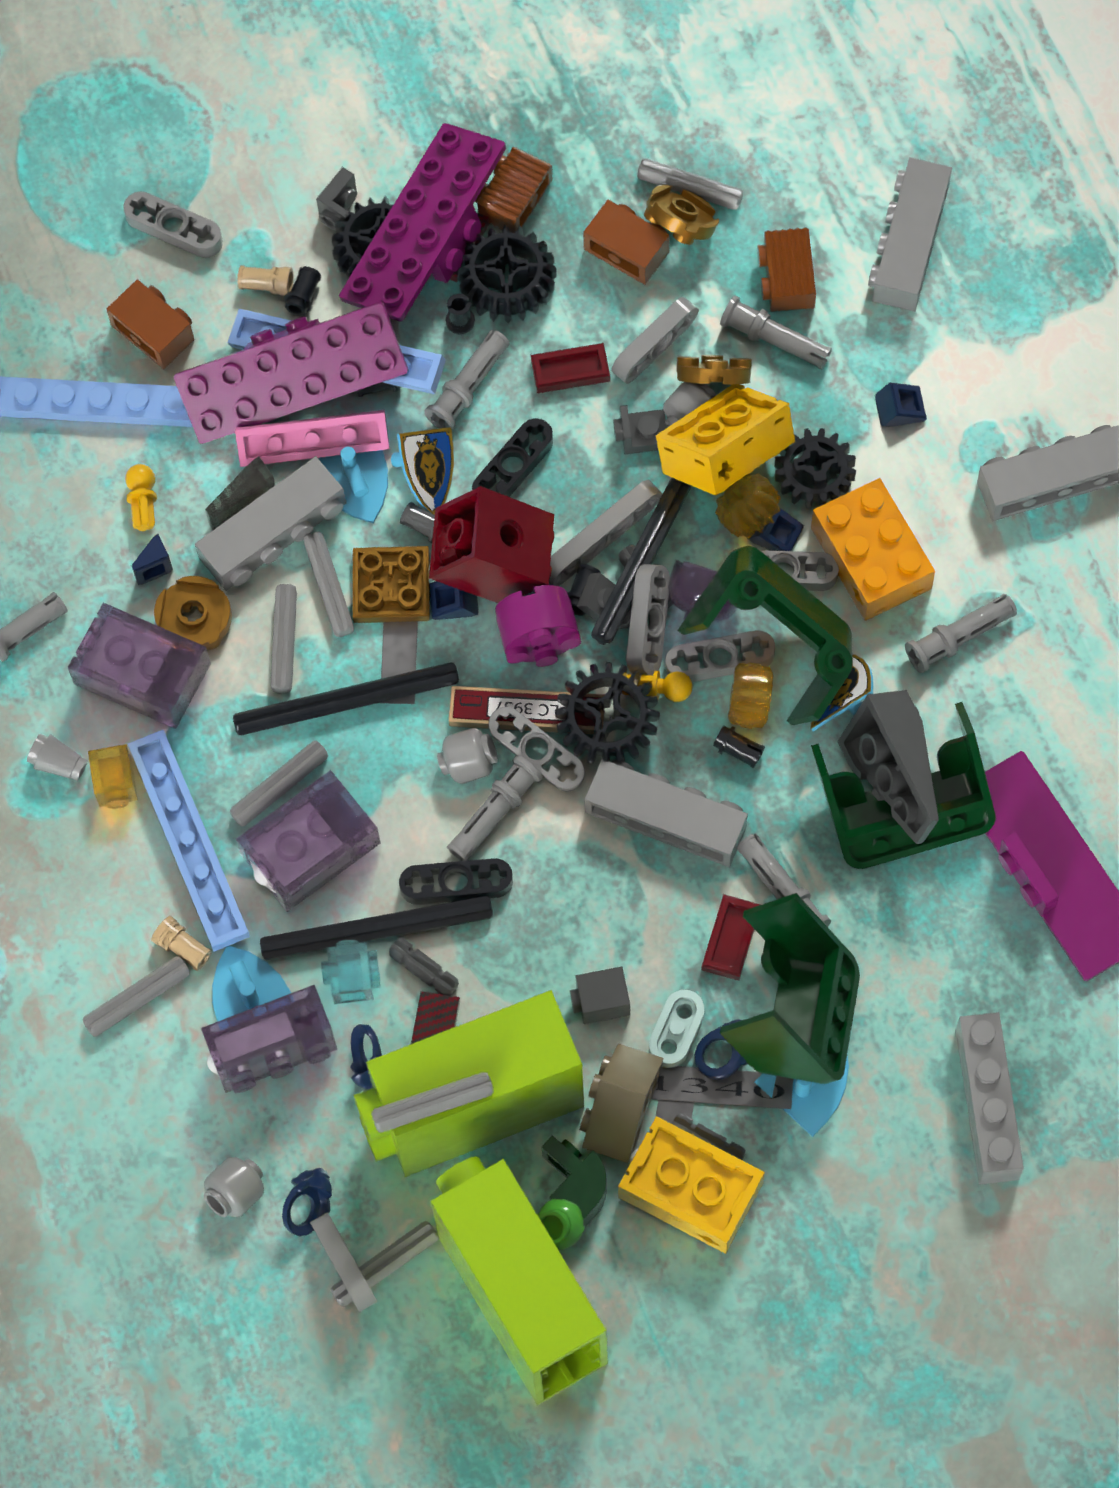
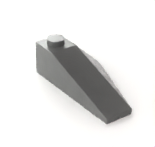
(890, 751)

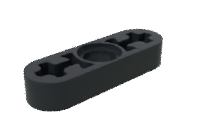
(537, 452)
(428, 893)

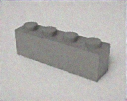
(911, 233)
(1050, 473)
(271, 524)
(666, 811)
(989, 1098)

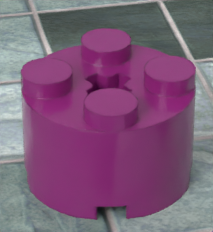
(537, 625)

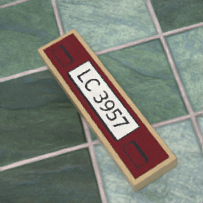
(474, 705)

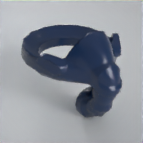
(359, 1064)
(722, 1072)
(318, 1188)

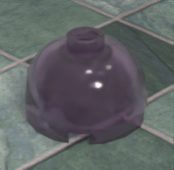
(687, 585)

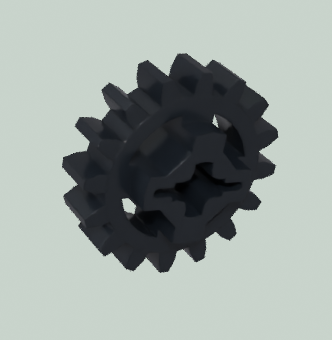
(829, 461)

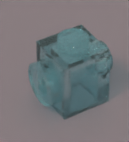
(351, 971)

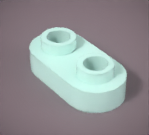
(676, 1030)

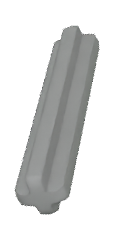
(679, 179)
(328, 584)
(283, 638)
(278, 783)
(136, 996)
(432, 1102)
(390, 1259)

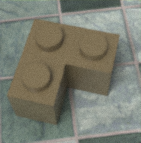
(620, 1102)

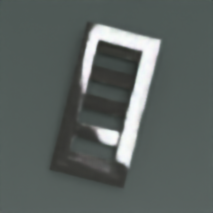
(242, 491)

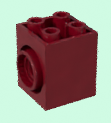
(491, 545)

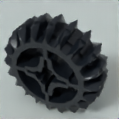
(357, 233)
(535, 276)
(591, 709)

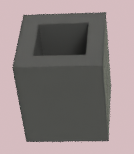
(601, 995)

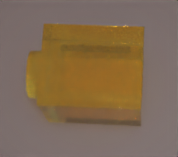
(113, 776)

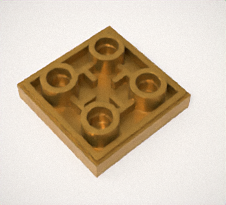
(391, 584)

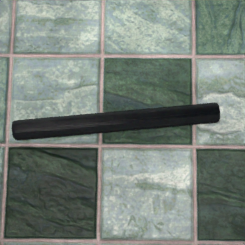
(644, 553)
(345, 698)
(376, 927)

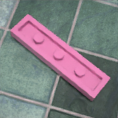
(312, 437)

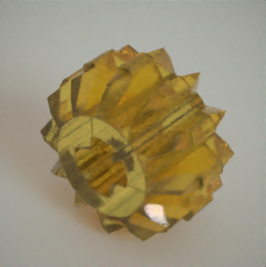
(748, 505)
(750, 695)

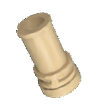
(276, 280)
(174, 938)

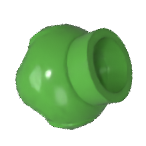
(562, 1221)

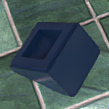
(900, 405)
(780, 534)
(152, 562)
(451, 602)

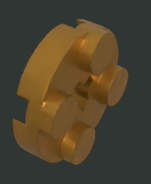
(682, 214)
(713, 369)
(211, 603)

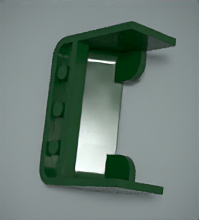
(755, 580)
(872, 835)
(814, 999)

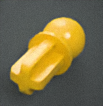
(140, 481)
(675, 686)

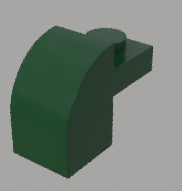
(585, 1179)

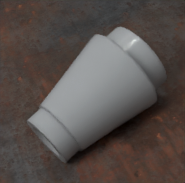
(56, 758)

